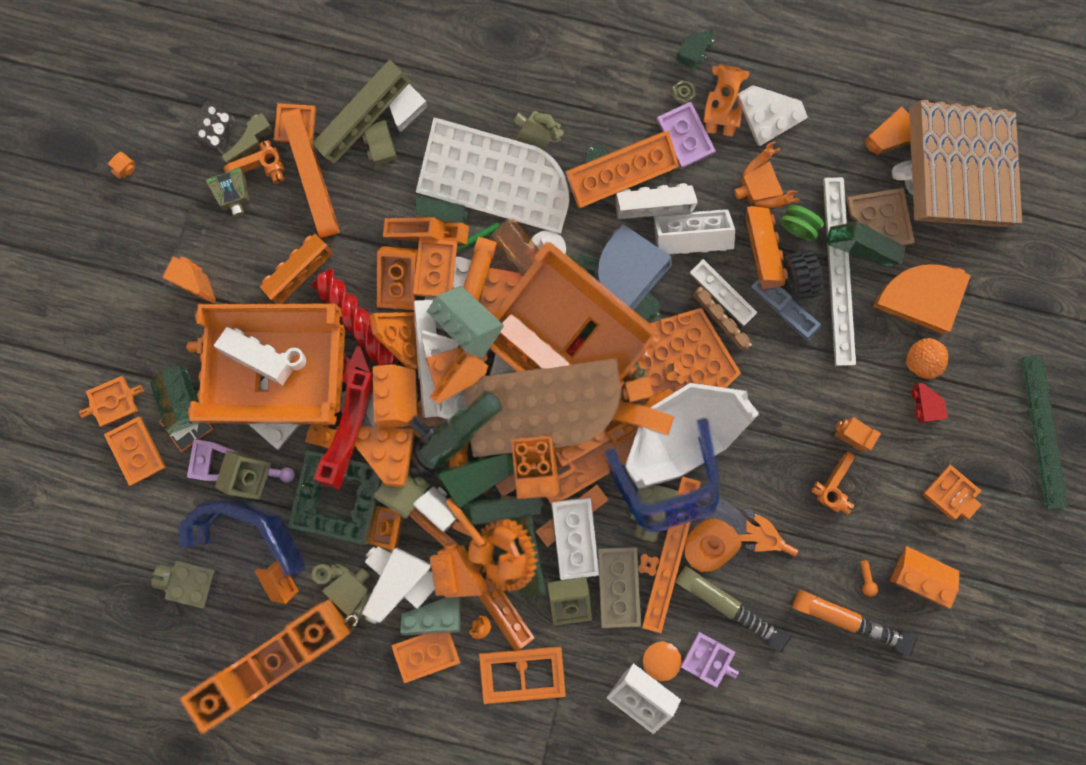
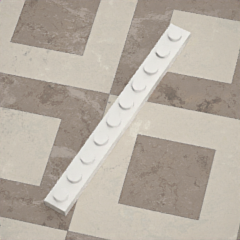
(839, 276)

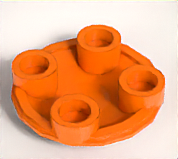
(662, 661)

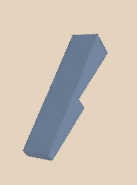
(789, 310)

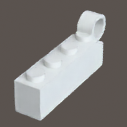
(259, 357)

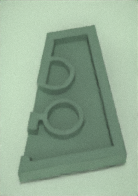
(433, 618)

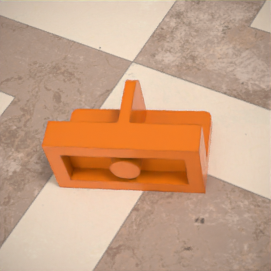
(277, 586)

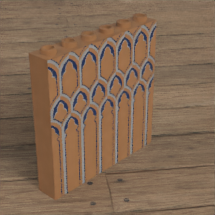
(965, 164)

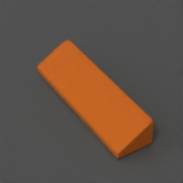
(620, 432)
(506, 616)

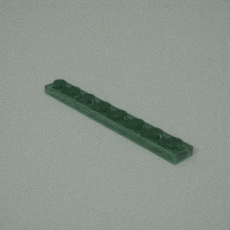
(1044, 432)

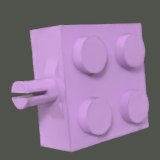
(709, 660)

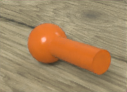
(869, 587)

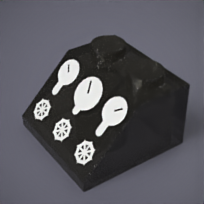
(213, 128)

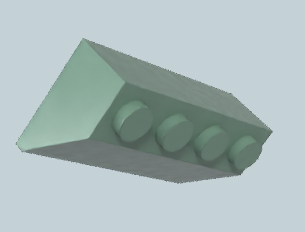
(465, 320)

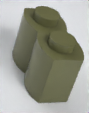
(380, 143)

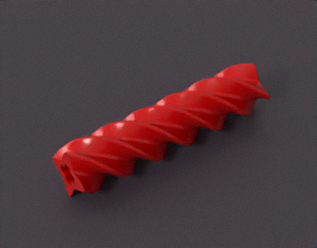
(354, 319)

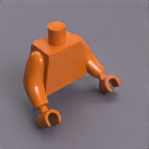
(761, 183)

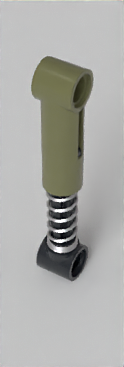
(731, 607)

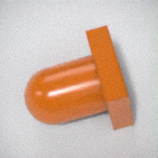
(195, 346)

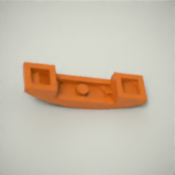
(644, 417)

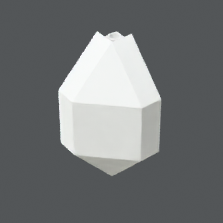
(663, 457)

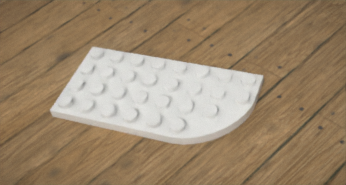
(494, 175)

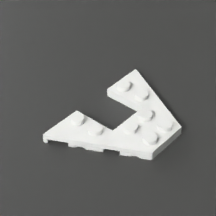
(437, 344)

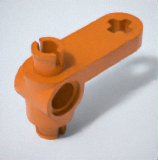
(258, 159)
(840, 501)

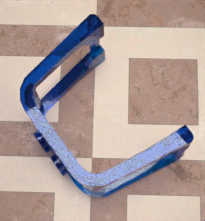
(679, 508)

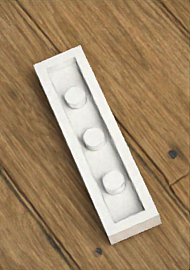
(723, 293)

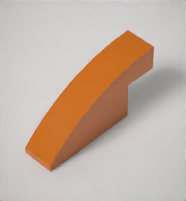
(425, 227)

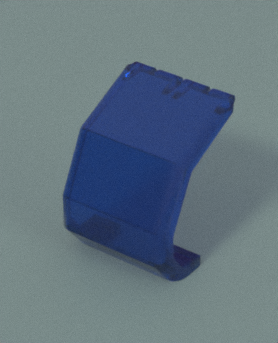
(268, 523)

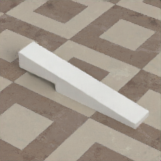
(424, 322)

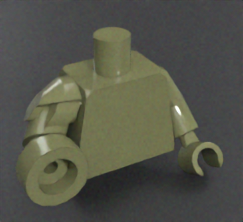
(537, 129)
(346, 591)

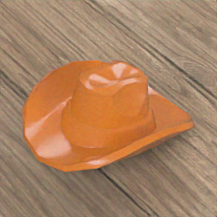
(711, 545)

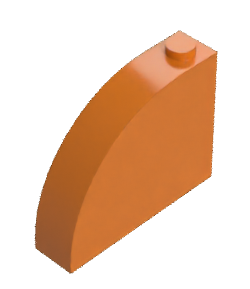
(925, 296)

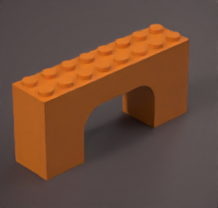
(266, 665)

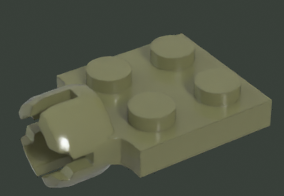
(652, 495)
(184, 582)

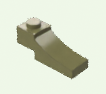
(249, 143)

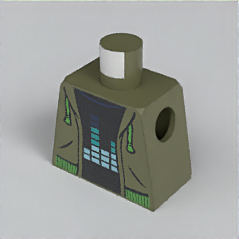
(230, 190)

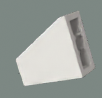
(407, 107)

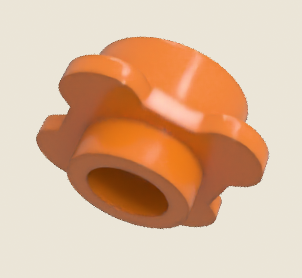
(653, 563)

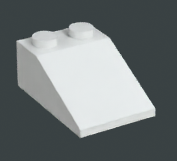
(435, 508)

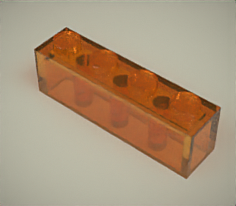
(516, 244)

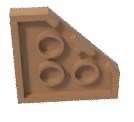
(884, 213)

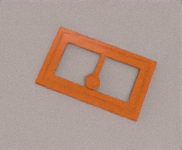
(521, 658)

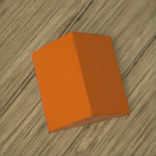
(386, 528)

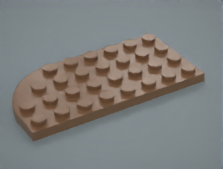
(558, 402)

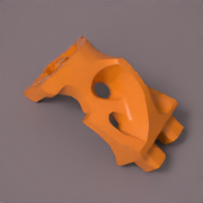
(724, 114)

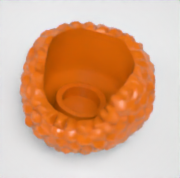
(927, 358)

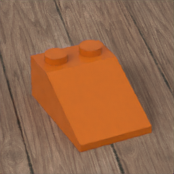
(396, 277)

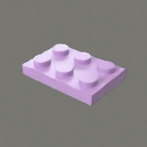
(687, 134)

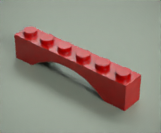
(335, 461)

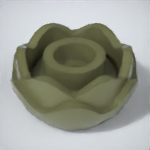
(683, 86)
(638, 373)

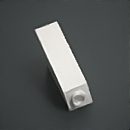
(378, 560)
(395, 582)

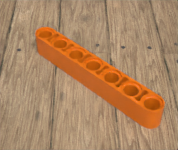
(310, 172)

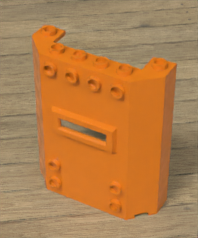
(558, 302)
(232, 391)

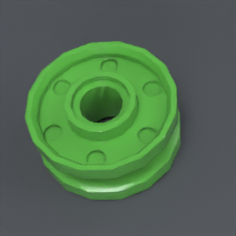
(801, 222)

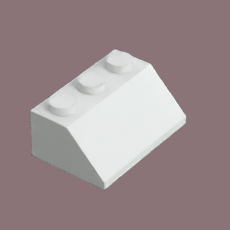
(643, 699)

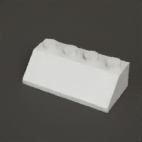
(657, 201)
(694, 232)

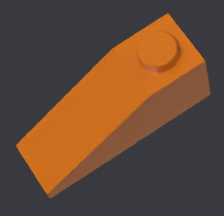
(461, 375)

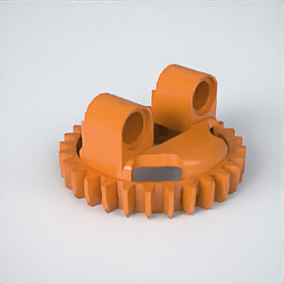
(513, 569)

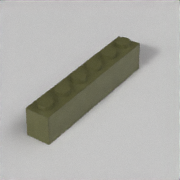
(361, 112)

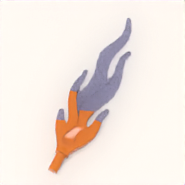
(765, 535)

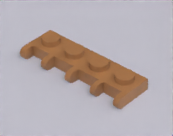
(717, 313)

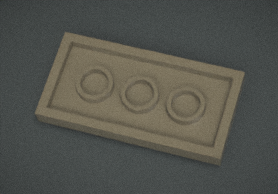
(619, 587)

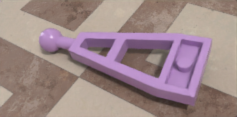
(202, 456)

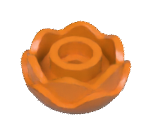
(480, 627)

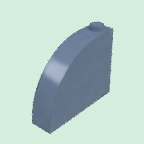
(631, 266)

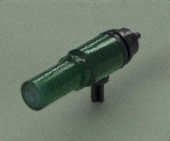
(451, 436)

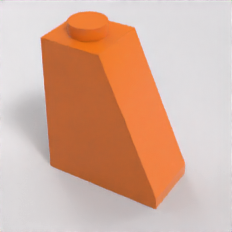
(891, 134)
(467, 576)

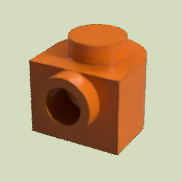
(121, 165)

